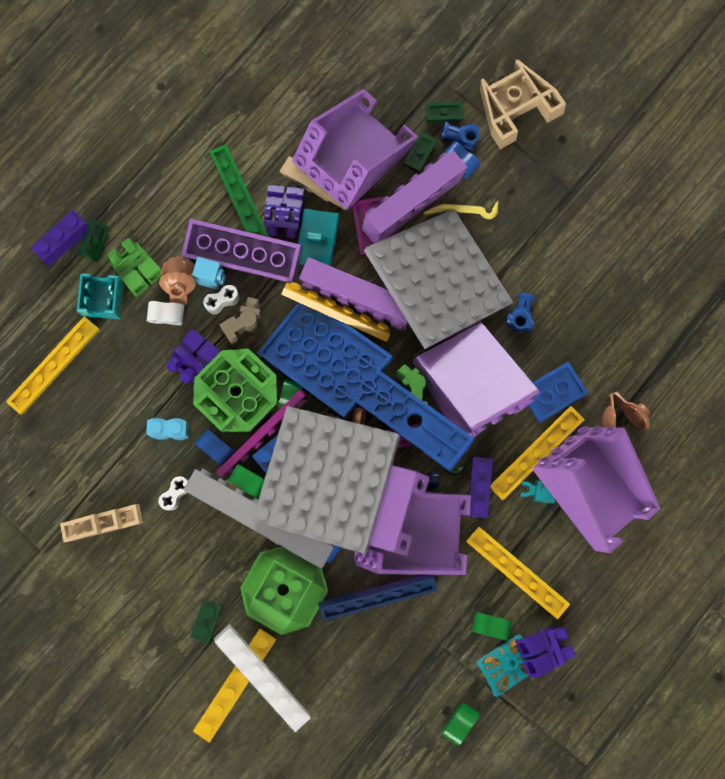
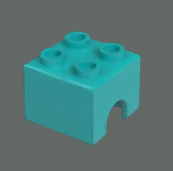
(100, 296)

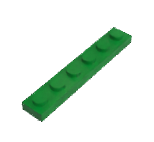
(237, 191)

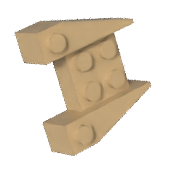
(516, 96)

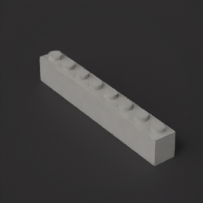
(243, 510)

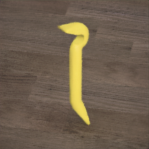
(464, 209)

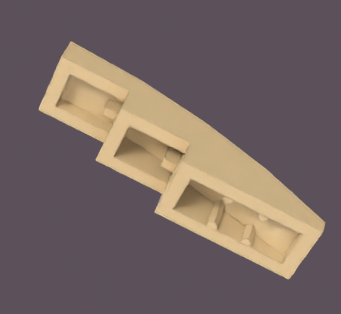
(295, 174)
(101, 523)

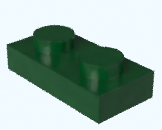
(444, 112)
(420, 152)
(94, 240)
(206, 621)

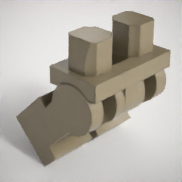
(245, 324)

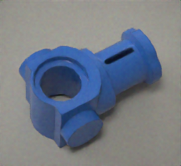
(461, 133)
(522, 313)

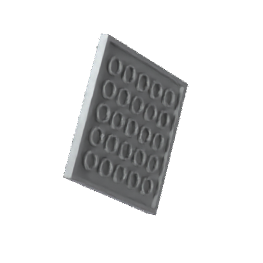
(438, 277)
(326, 479)

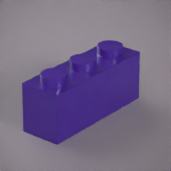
(60, 238)
(480, 486)

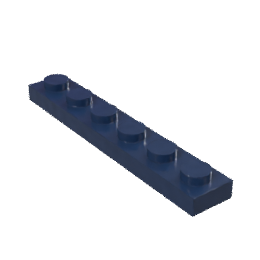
(377, 596)

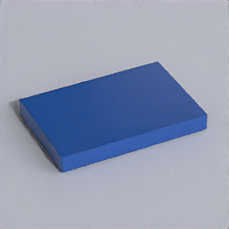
(557, 392)

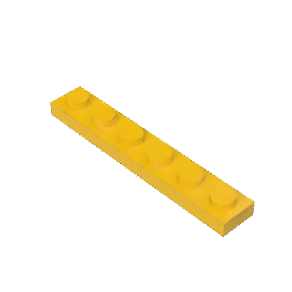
(330, 308)
(52, 365)
(538, 449)
(518, 573)
(231, 690)

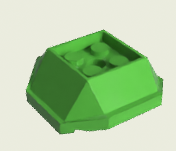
(223, 374)
(280, 611)

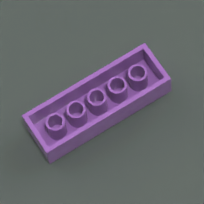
(413, 197)
(243, 251)
(352, 292)

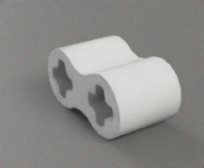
(221, 299)
(165, 313)
(173, 493)

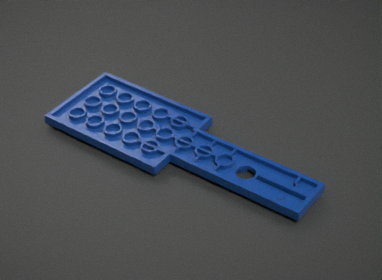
(347, 371)

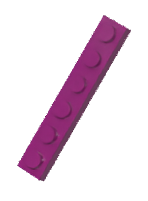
(256, 441)

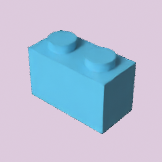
(209, 273)

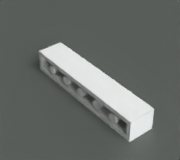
(262, 678)

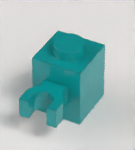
(539, 492)

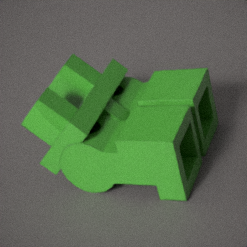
(134, 267)
(412, 381)

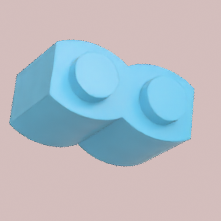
(162, 429)

